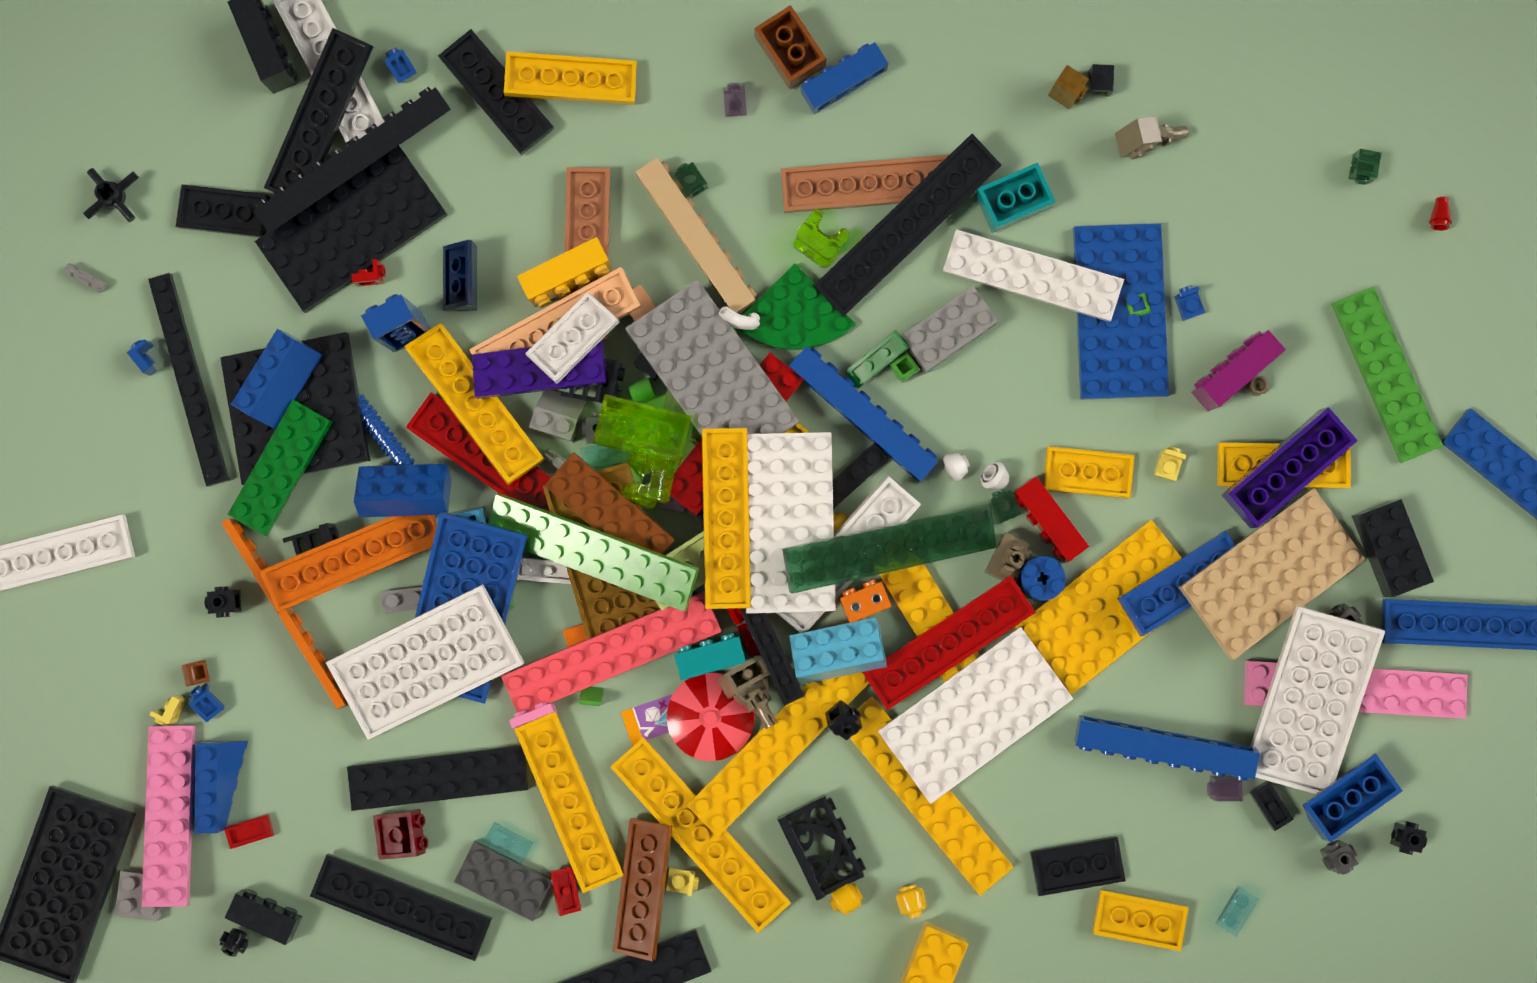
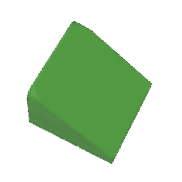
(591, 696)

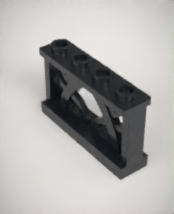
(817, 877)

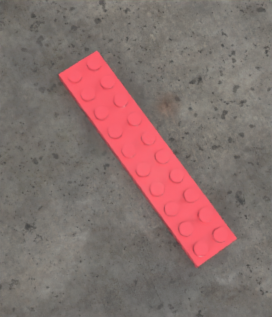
(610, 654)

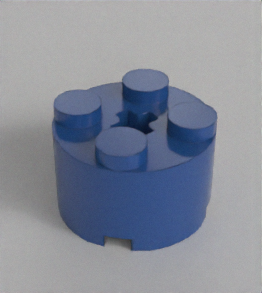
(1051, 586)

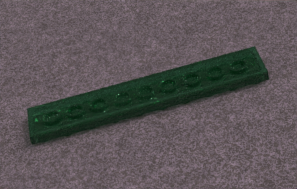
(889, 548)

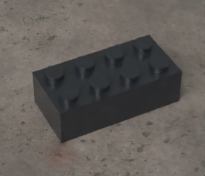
(263, 44)
(1392, 548)

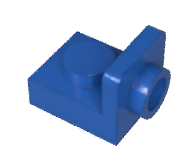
(399, 64)
(1189, 302)
(142, 360)
(204, 702)

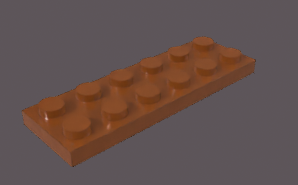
(605, 506)
(642, 889)

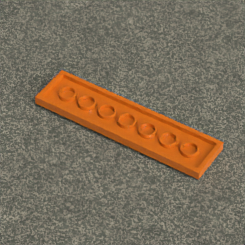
(347, 559)

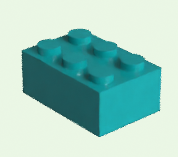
(1015, 197)
(709, 656)

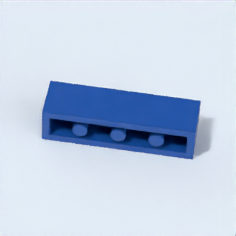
(844, 77)

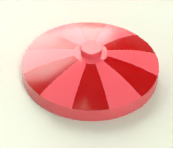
(706, 721)

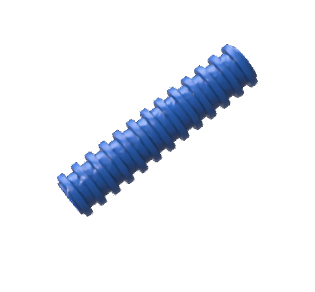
(382, 434)

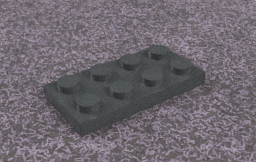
(503, 880)

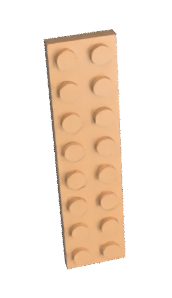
(611, 290)

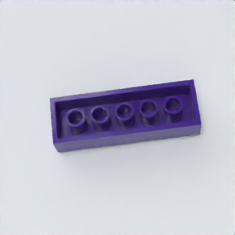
(1289, 467)

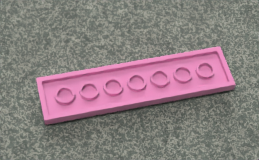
(168, 816)

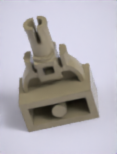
(1144, 134)
(1008, 558)
(750, 688)

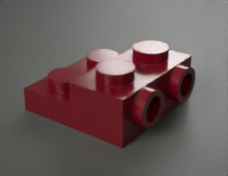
(400, 834)

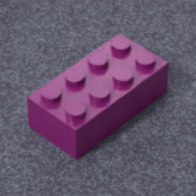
(1236, 372)

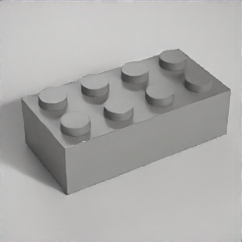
(949, 329)

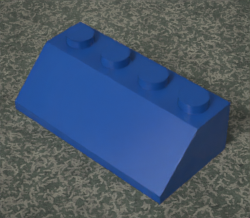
(276, 378)
(1351, 798)

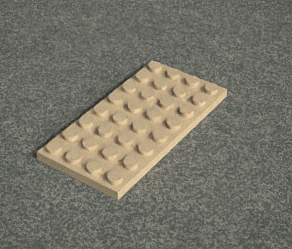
(1271, 572)

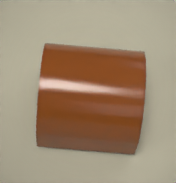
(195, 673)

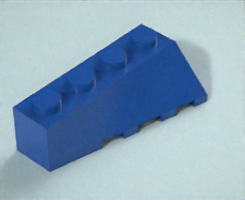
(215, 781)

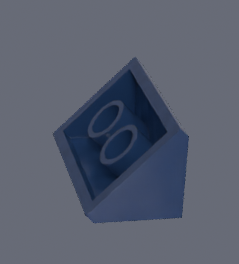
(460, 276)

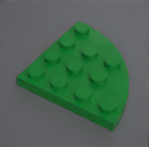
(796, 315)

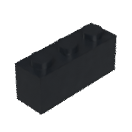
(263, 916)

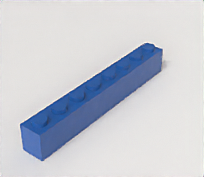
(862, 414)
(1166, 747)

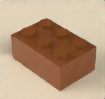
(790, 47)

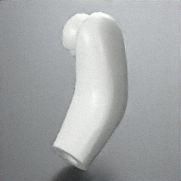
(739, 321)

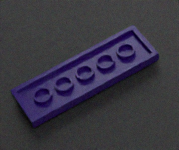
(514, 373)

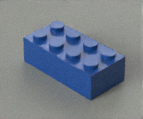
(395, 322)
(402, 490)

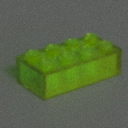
(642, 428)

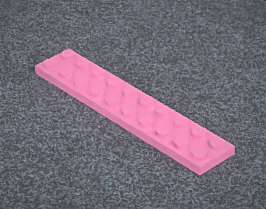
(1386, 692)

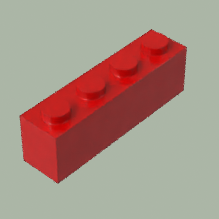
(1050, 519)

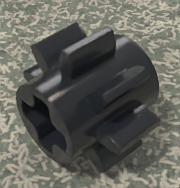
(233, 942)

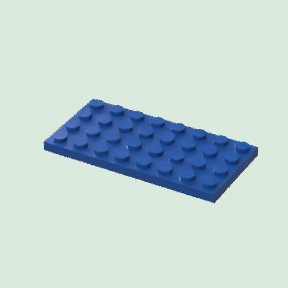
(1131, 351)
(465, 557)

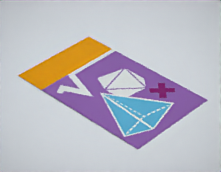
(647, 720)

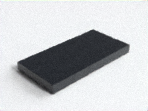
(219, 211)
(1077, 866)

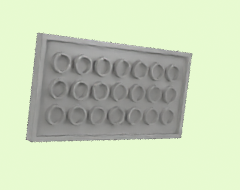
(709, 366)

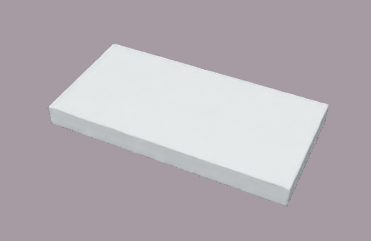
(572, 337)

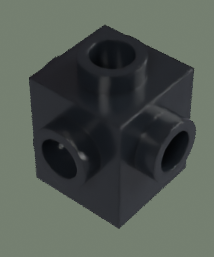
(223, 601)
(843, 720)
(1408, 837)

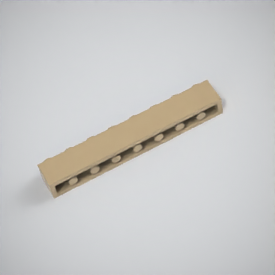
(695, 237)

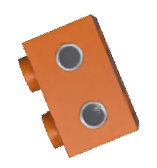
(864, 601)

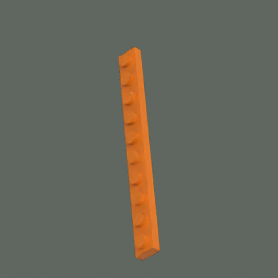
(290, 619)

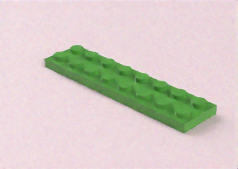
(1387, 374)

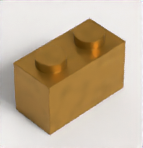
(1069, 87)

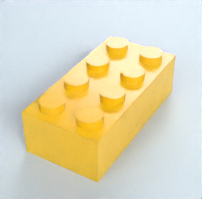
(565, 273)
(934, 956)

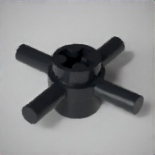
(110, 201)

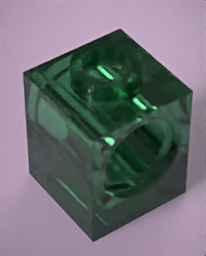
(1364, 166)
(697, 186)
(1012, 511)

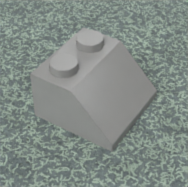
(558, 415)

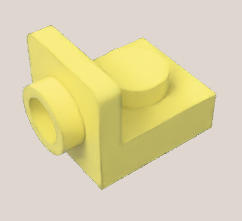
(1169, 463)
(173, 710)
(682, 881)

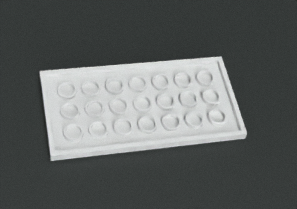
(787, 507)
(425, 662)
(1314, 699)
(975, 715)

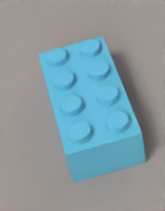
(837, 651)

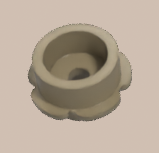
(1263, 385)

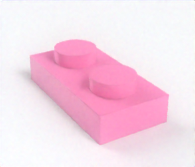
(540, 710)

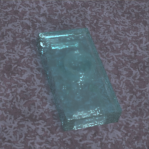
(602, 456)

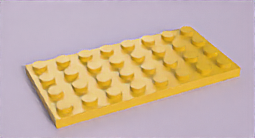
(1085, 623)

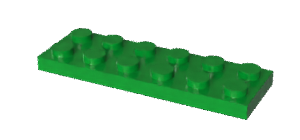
(280, 468)

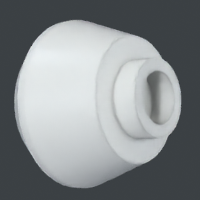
(956, 465)
(995, 476)

